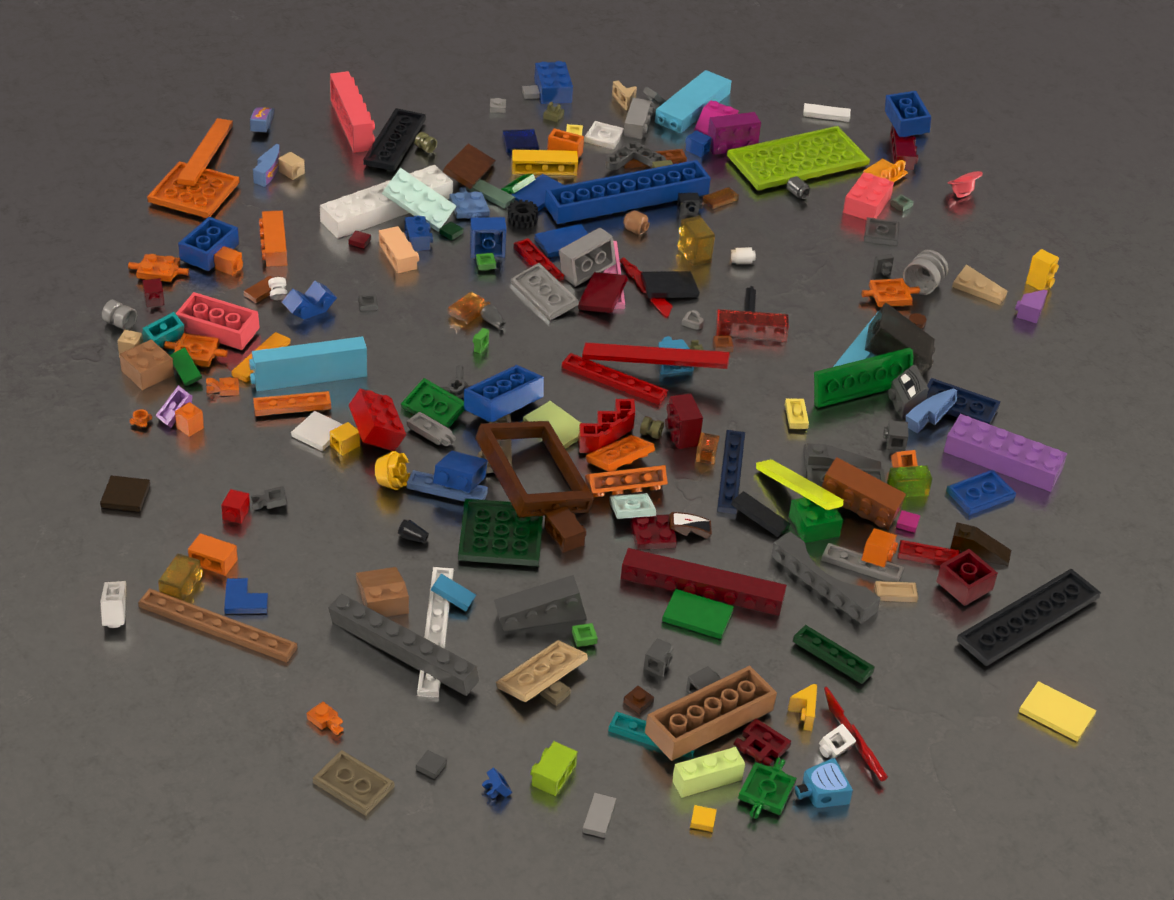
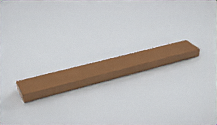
(218, 625)

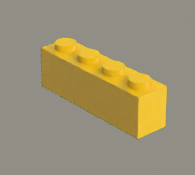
(544, 162)

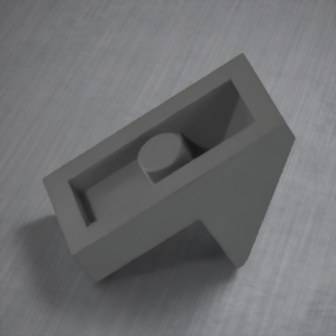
(655, 98)

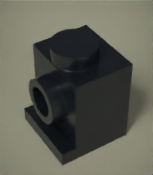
(689, 203)

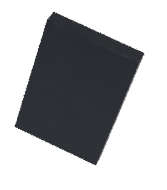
(669, 284)

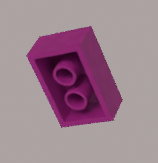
(733, 131)

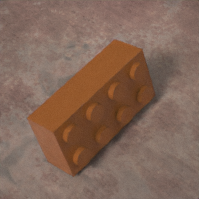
(864, 493)

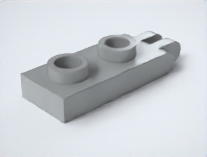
(431, 429)

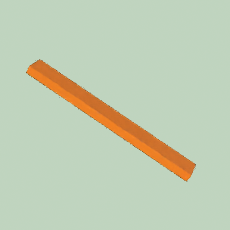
(205, 152)

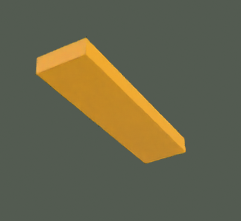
(243, 370)

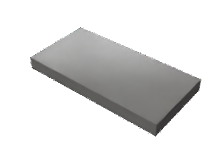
(544, 291)

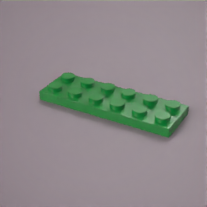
(860, 377)

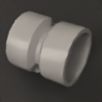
(119, 314)

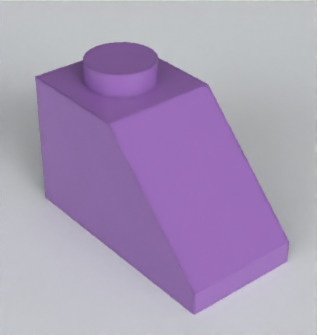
(1031, 305)

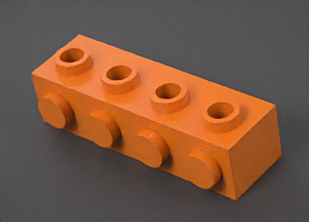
(626, 479)

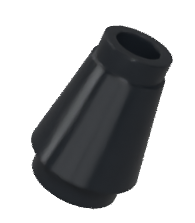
(412, 531)

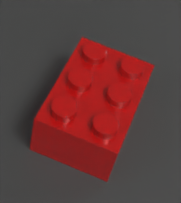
(377, 419)

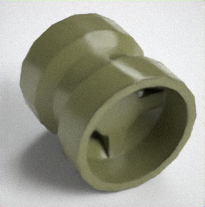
(426, 142)
(651, 427)

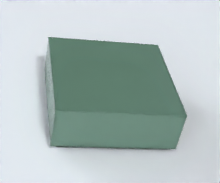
(901, 203)

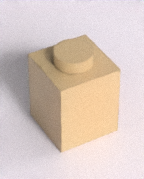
(291, 165)
(129, 340)

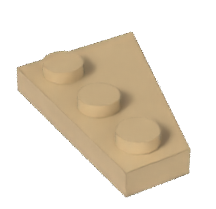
(979, 285)

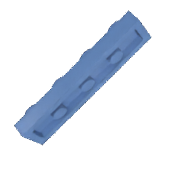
(424, 483)

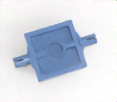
(469, 204)

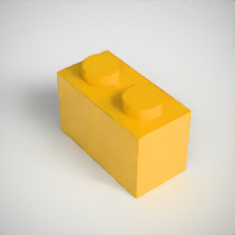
(1042, 270)

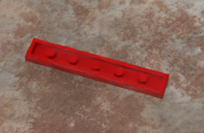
(615, 379)

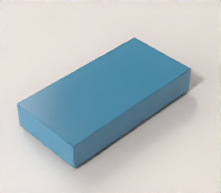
(453, 592)

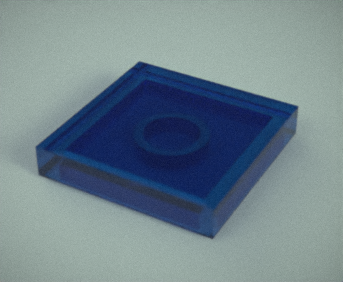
(520, 140)

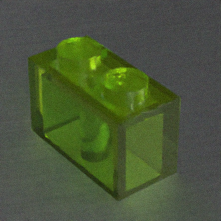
(911, 480)

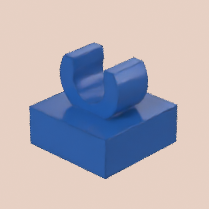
(498, 784)

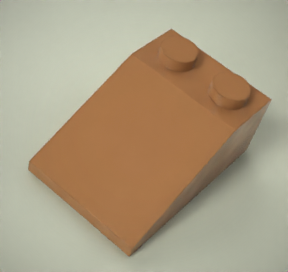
(384, 591)

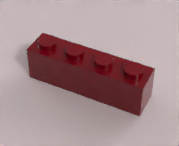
(904, 149)

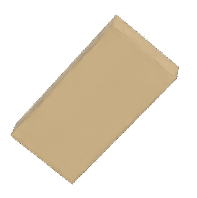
(896, 591)

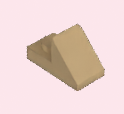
(623, 95)

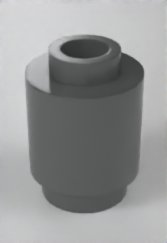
(798, 187)

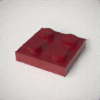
(653, 532)

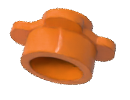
(140, 418)

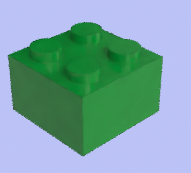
(814, 521)

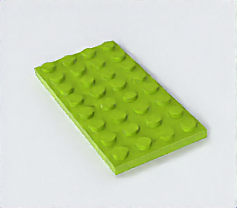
(799, 155)

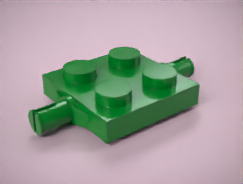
(767, 788)

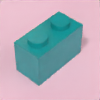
(165, 329)

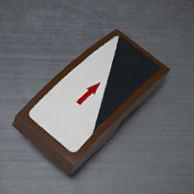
(686, 523)

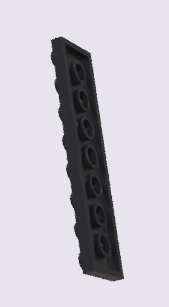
(1028, 617)

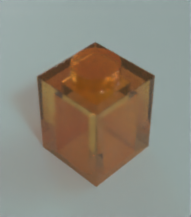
(707, 448)

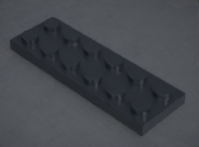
(394, 139)

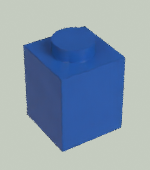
(698, 143)

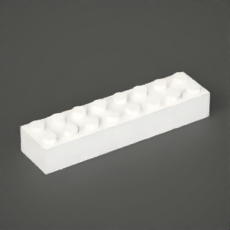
(372, 208)

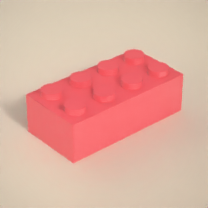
(218, 319)

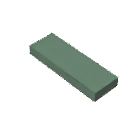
(493, 194)

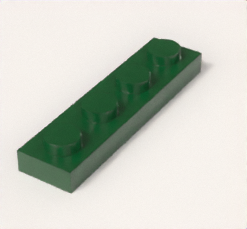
(833, 654)

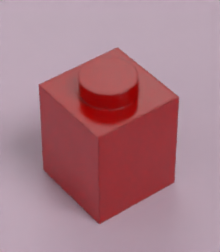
(235, 506)

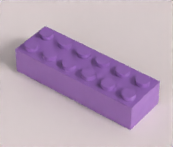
(1005, 452)

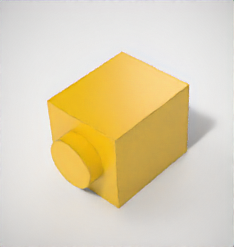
(344, 438)

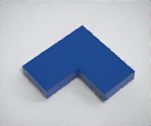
(240, 602)

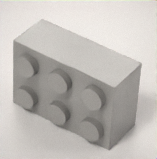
(587, 255)

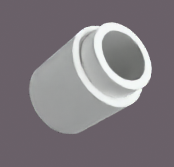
(743, 256)

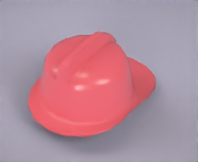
(964, 184)

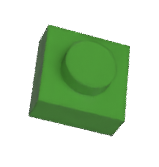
(485, 261)
(481, 340)
(584, 635)

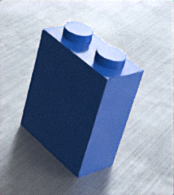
(460, 471)

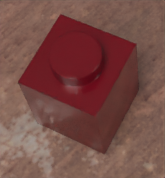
(153, 292)

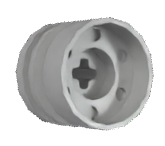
(926, 271)

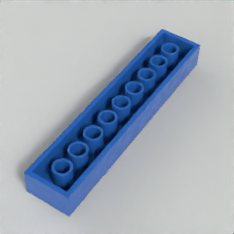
(626, 191)

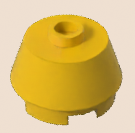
(392, 470)

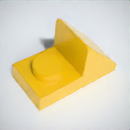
(805, 703)

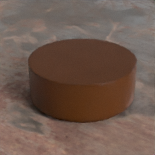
(918, 319)

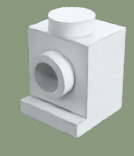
(841, 738)

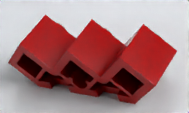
(609, 426)

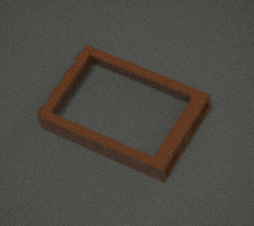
(537, 504)

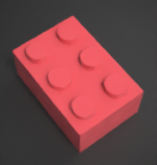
(868, 196)

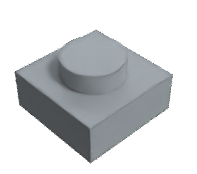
(497, 105)

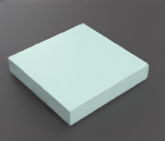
(632, 506)

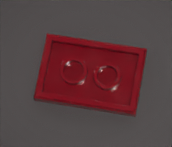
(602, 292)

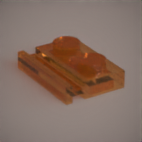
(467, 307)

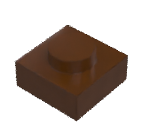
(638, 699)

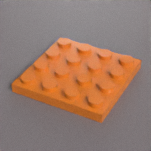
(199, 199)

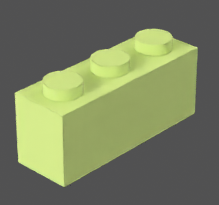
(708, 772)

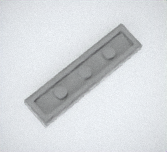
(852, 561)

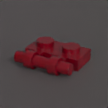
(765, 738)

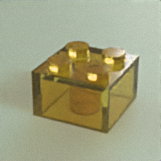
(696, 241)

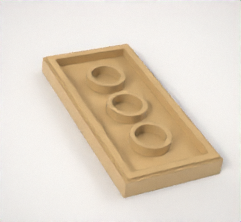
(541, 670)

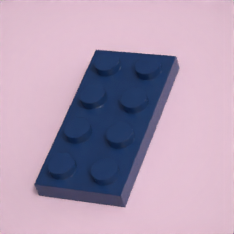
(968, 402)

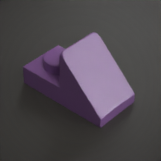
(175, 401)

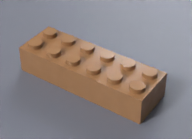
(710, 712)

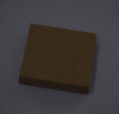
(125, 493)

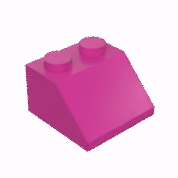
(712, 109)

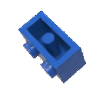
(418, 232)

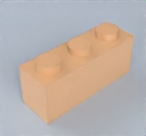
(398, 249)

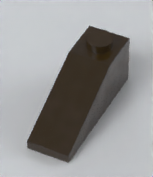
(979, 542)

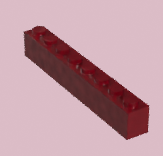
(703, 581)

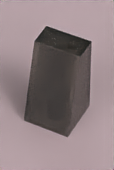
(894, 332)

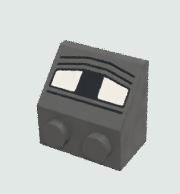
(908, 391)

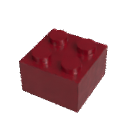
(684, 421)
(966, 577)

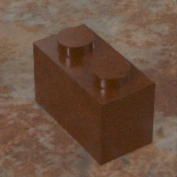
(565, 529)

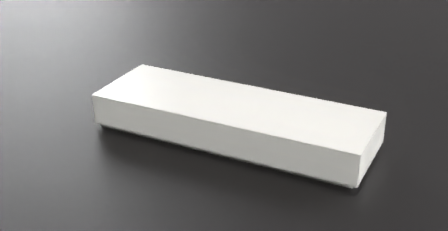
(826, 112)

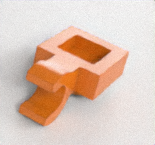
(226, 386)
(325, 716)

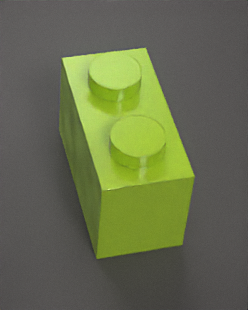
(554, 768)

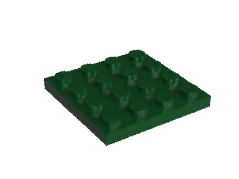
(498, 535)

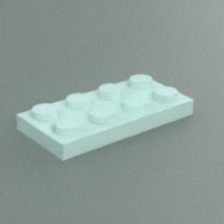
(419, 199)

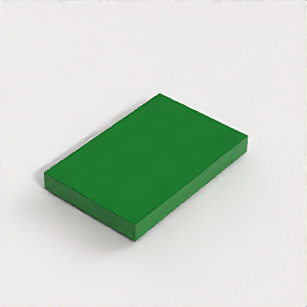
(434, 403)
(698, 614)

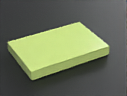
(563, 423)

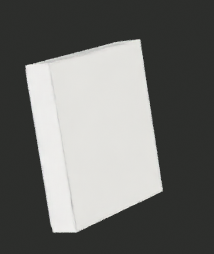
(604, 135)
(315, 430)

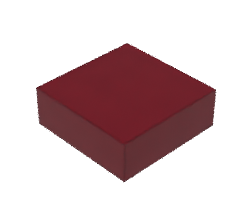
(360, 239)

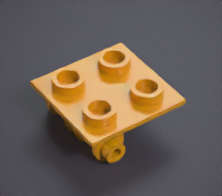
(887, 170)

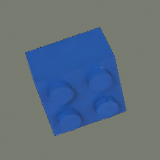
(488, 236)

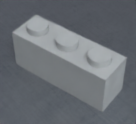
(638, 118)

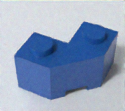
(313, 302)

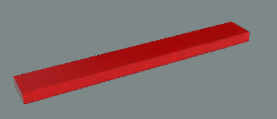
(656, 355)

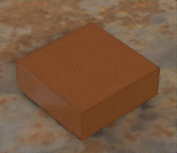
(723, 343)

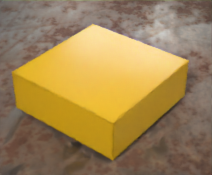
(703, 818)

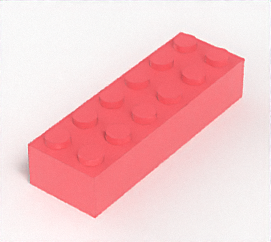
(352, 111)

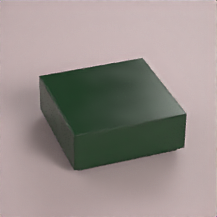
(451, 230)

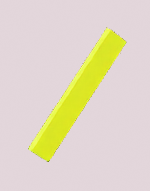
(799, 484)

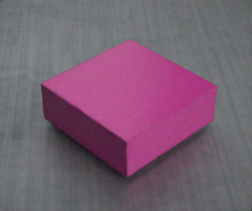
(908, 521)

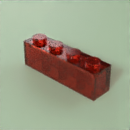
(752, 325)

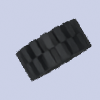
(522, 213)

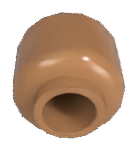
(636, 222)

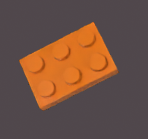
(620, 453)

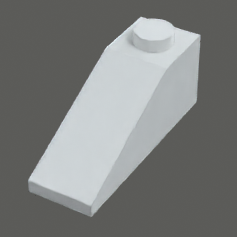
(113, 604)

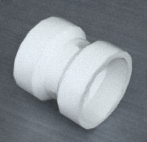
(278, 289)

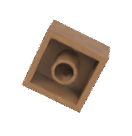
(146, 364)

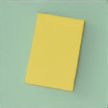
(1057, 711)

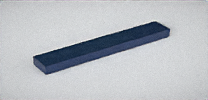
(731, 471)

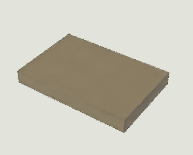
(353, 782)

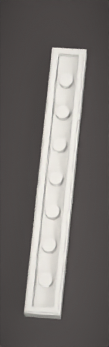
(435, 631)

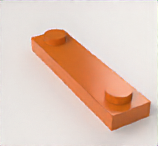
(292, 403)

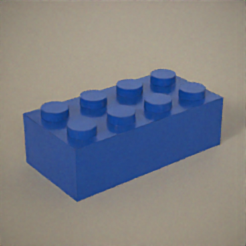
(503, 393)

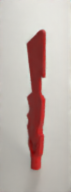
(633, 272)
(862, 747)

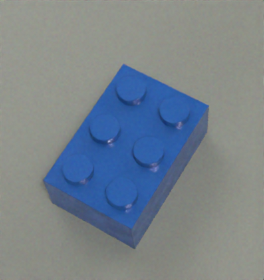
(553, 82)
(907, 114)
(205, 241)

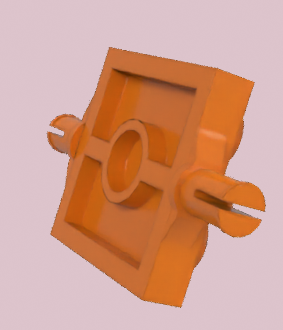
(157, 267)
(890, 291)
(200, 348)

